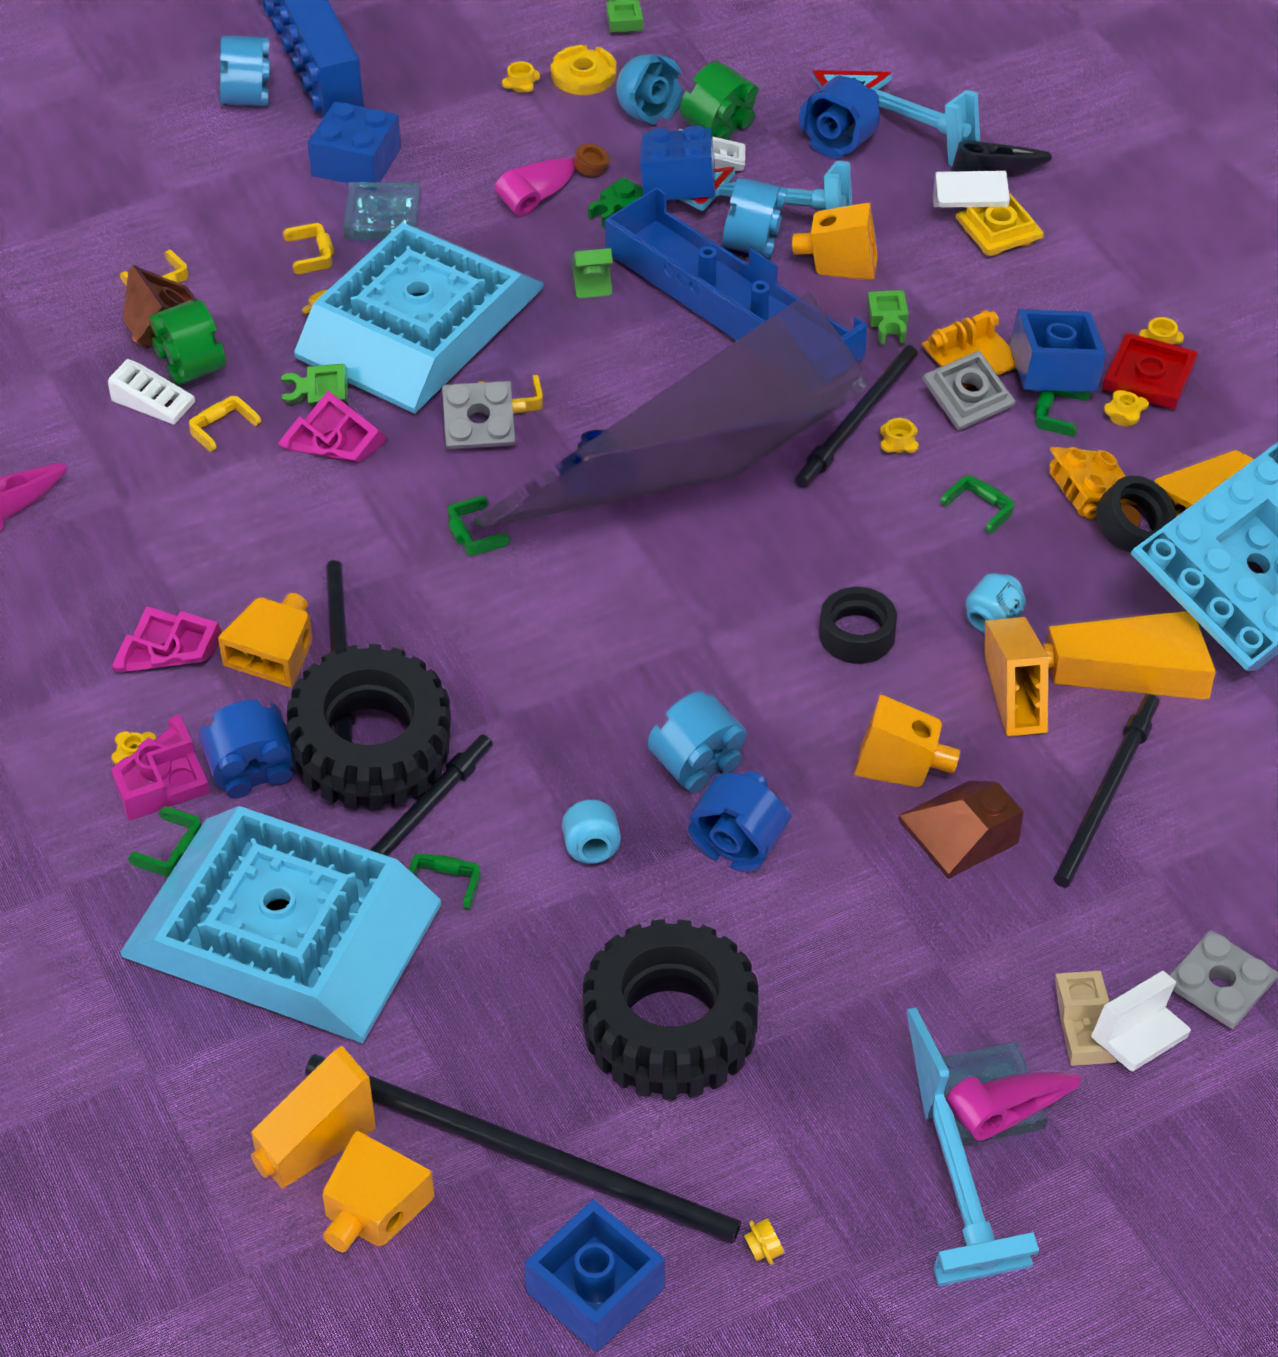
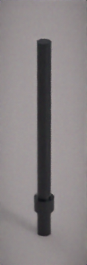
(823, 455)
(337, 628)
(1135, 733)
(457, 769)

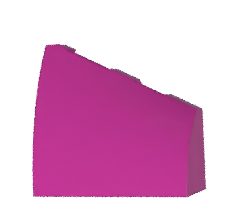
(333, 432)
(167, 641)
(160, 773)

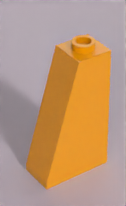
(1134, 655)

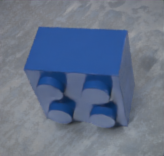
(354, 144)
(679, 162)
(1057, 350)
(595, 1275)

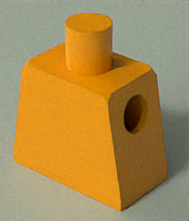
(841, 242)
(269, 639)
(903, 745)
(373, 1193)

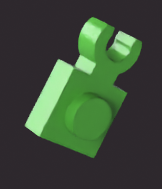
(624, 15)
(888, 313)
(317, 383)

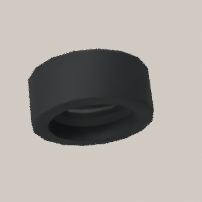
(1145, 494)
(855, 647)

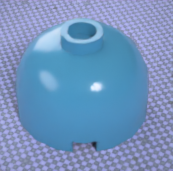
(649, 87)

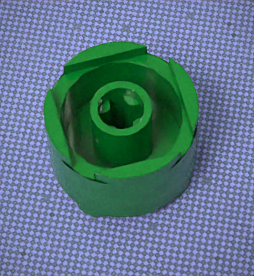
(720, 100)
(187, 341)

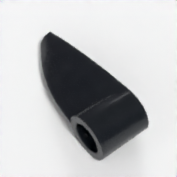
(997, 157)

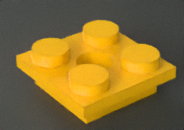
(999, 227)

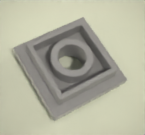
(489, 398)
(965, 406)
(1221, 959)

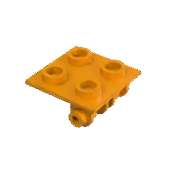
(968, 337)
(1085, 476)

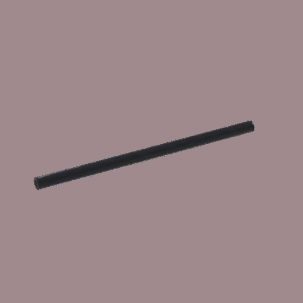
(549, 1158)

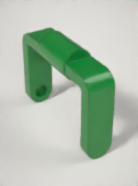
(1043, 408)
(985, 492)
(463, 535)
(450, 866)
(161, 867)

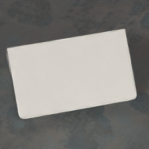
(971, 189)
(1139, 1024)

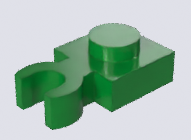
(614, 199)

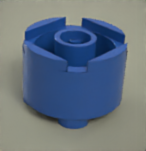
(840, 116)
(247, 747)
(738, 820)

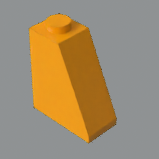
(1196, 481)
(1018, 675)
(314, 1120)

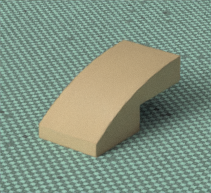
(1080, 1005)

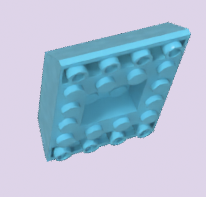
(408, 342)
(1206, 555)
(318, 959)

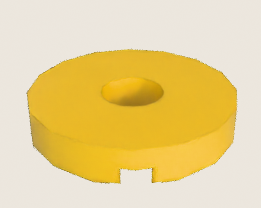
(569, 78)

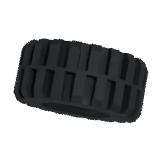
(369, 772)
(670, 1057)

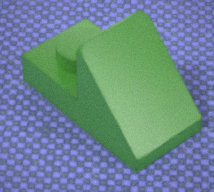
(592, 272)

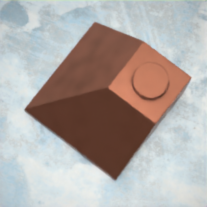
(147, 295)
(965, 825)

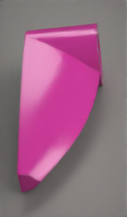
(527, 185)
(26, 487)
(1004, 1102)

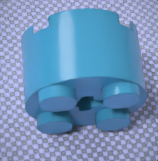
(244, 70)
(754, 217)
(698, 740)

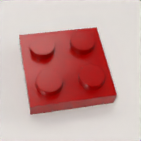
(1151, 370)

